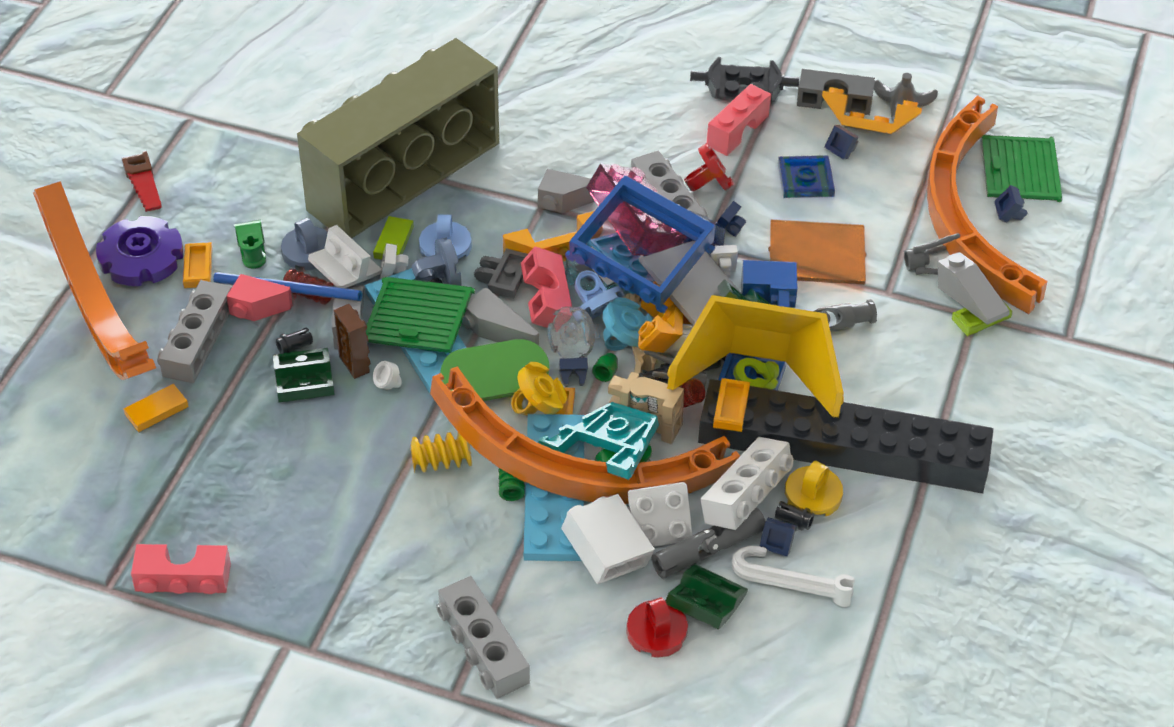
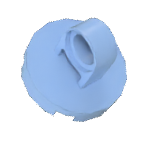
(444, 228)
(598, 298)

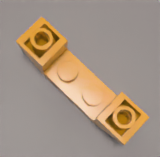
(838, 103)
(523, 241)
(663, 329)

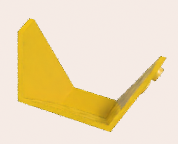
(766, 332)

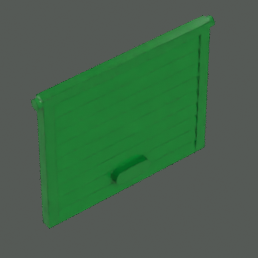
(1023, 163)
(418, 314)

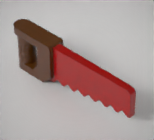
(142, 180)

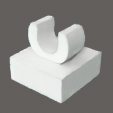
(725, 258)
(391, 262)

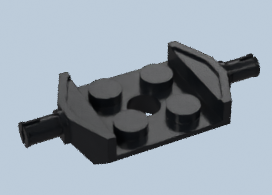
(725, 80)

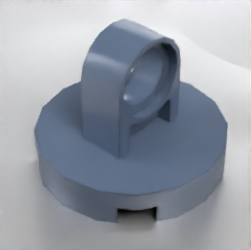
(301, 242)
(440, 265)

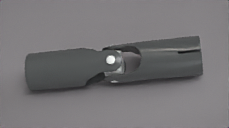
(712, 540)

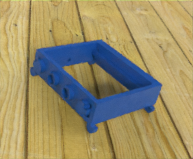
(660, 209)

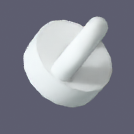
(387, 375)

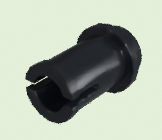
(293, 341)
(800, 517)

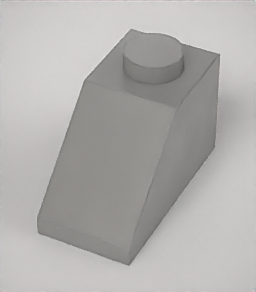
(563, 191)

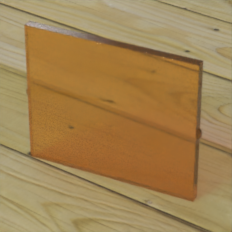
(821, 250)

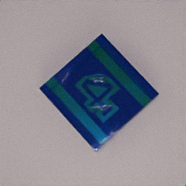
(806, 176)

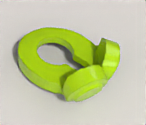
(768, 370)

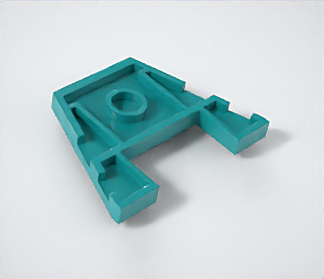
(614, 429)

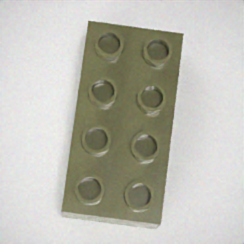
(399, 137)

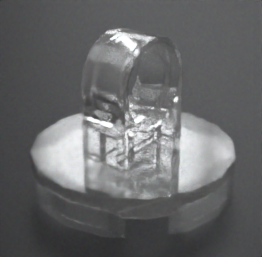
(572, 333)

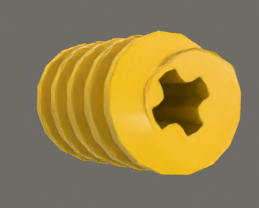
(440, 451)

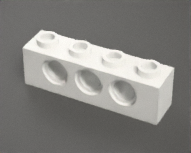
(746, 483)

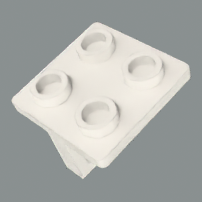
(343, 260)
(662, 512)

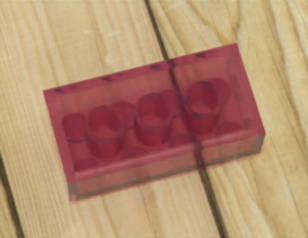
(637, 229)

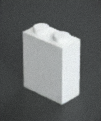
(607, 538)

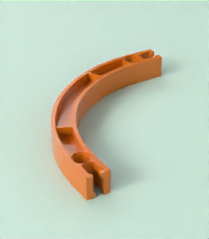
(948, 217)
(118, 347)
(559, 471)

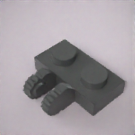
(502, 274)

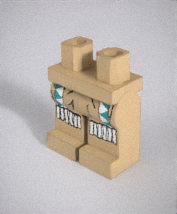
(653, 398)

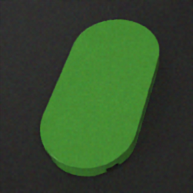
(494, 366)

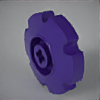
(139, 251)

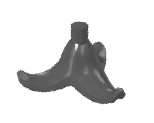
(903, 91)

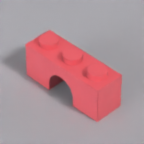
(748, 109)
(547, 274)
(203, 574)

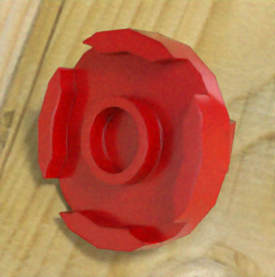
(707, 172)
(656, 628)

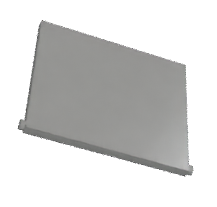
(697, 285)

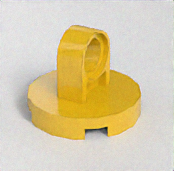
(540, 391)
(814, 489)

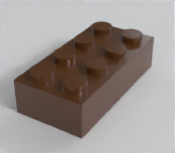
(352, 340)

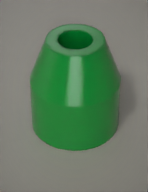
(605, 367)

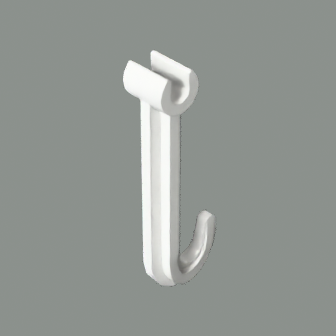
(840, 589)

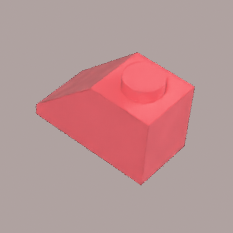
(257, 298)

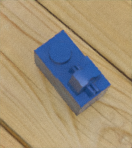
(771, 280)

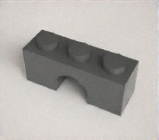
(857, 87)

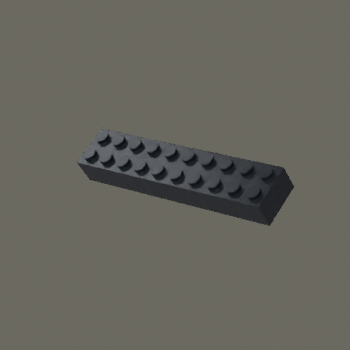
(860, 438)

